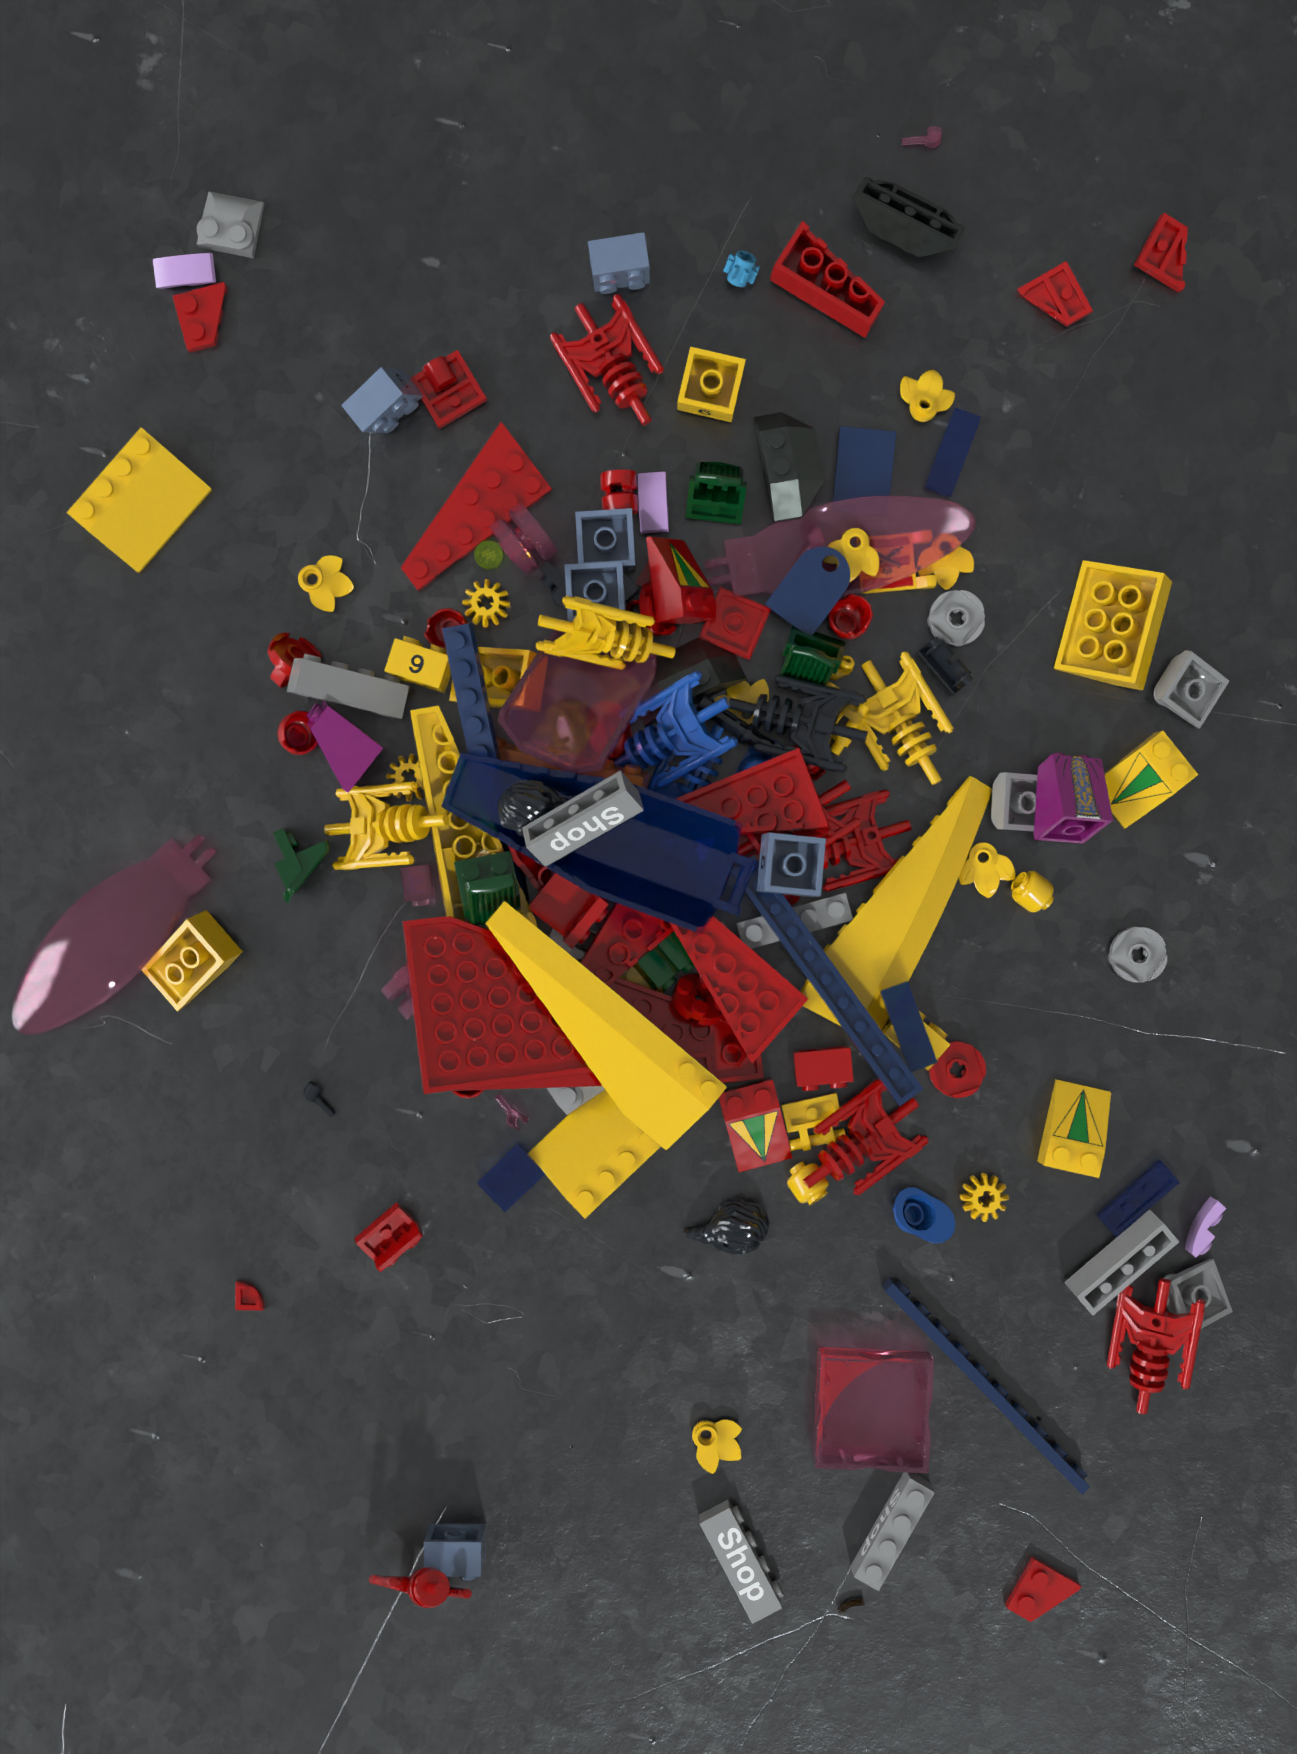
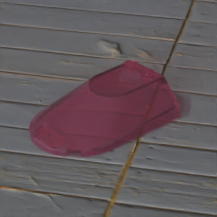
(574, 708)

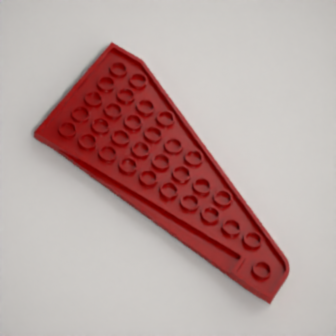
(491, 1031)

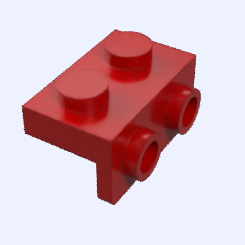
(389, 1236)

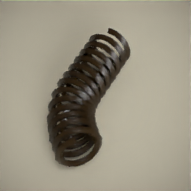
(851, 1603)

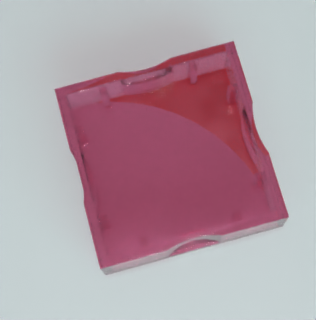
(872, 1409)

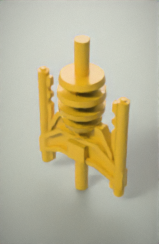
(596, 631)
(895, 709)
(376, 823)

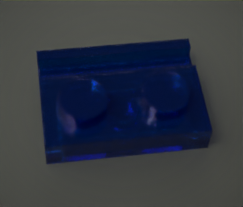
(511, 1177)

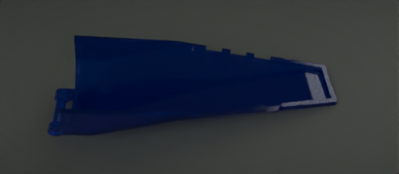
(659, 862)

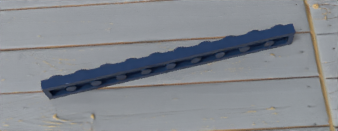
(473, 702)
(833, 990)
(995, 1392)

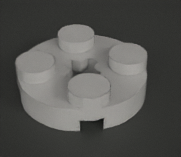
(972, 618)
(1154, 952)

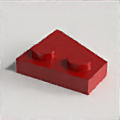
(1165, 252)
(1058, 295)
(200, 315)
(1040, 1590)

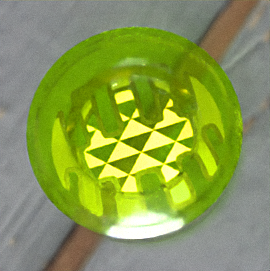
(488, 555)

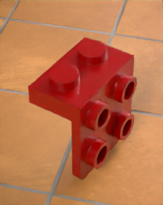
(568, 909)

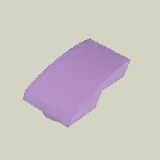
(184, 270)
(653, 502)
(1199, 1237)

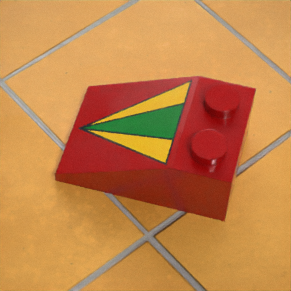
(678, 583)
(755, 1124)

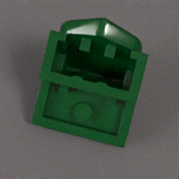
(716, 493)
(811, 656)
(296, 866)
(485, 885)

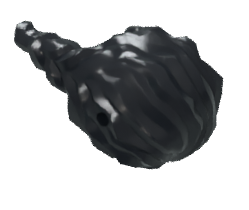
(525, 803)
(734, 1228)

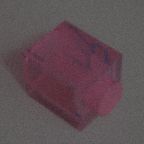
(418, 884)

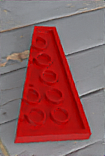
(488, 490)
(766, 797)
(623, 941)
(743, 985)

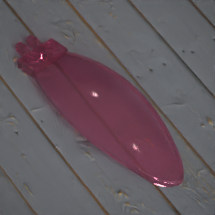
(902, 529)
(107, 938)

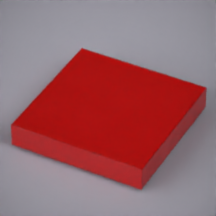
(736, 624)

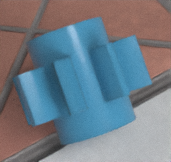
(741, 268)

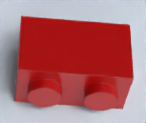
(822, 1067)

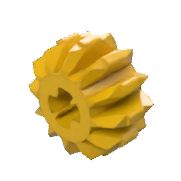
(481, 612)
(402, 770)
(977, 1190)

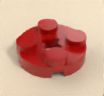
(688, 1006)
(970, 1077)

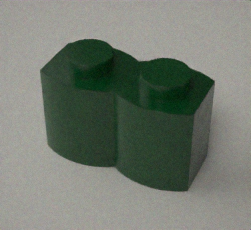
(664, 962)

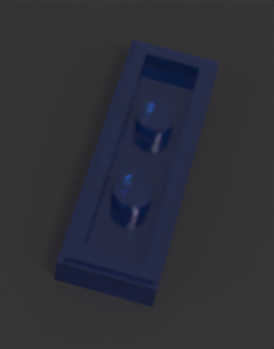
(952, 452)
(908, 1026)
(1138, 1198)

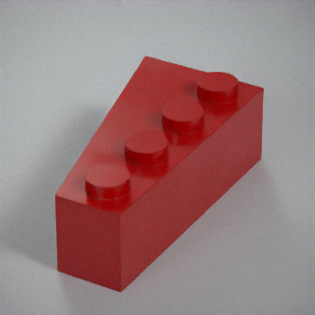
(825, 282)

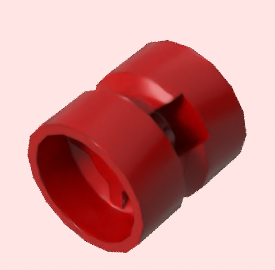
(618, 480)

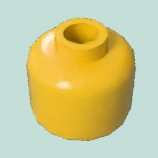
(1032, 891)
(798, 1188)

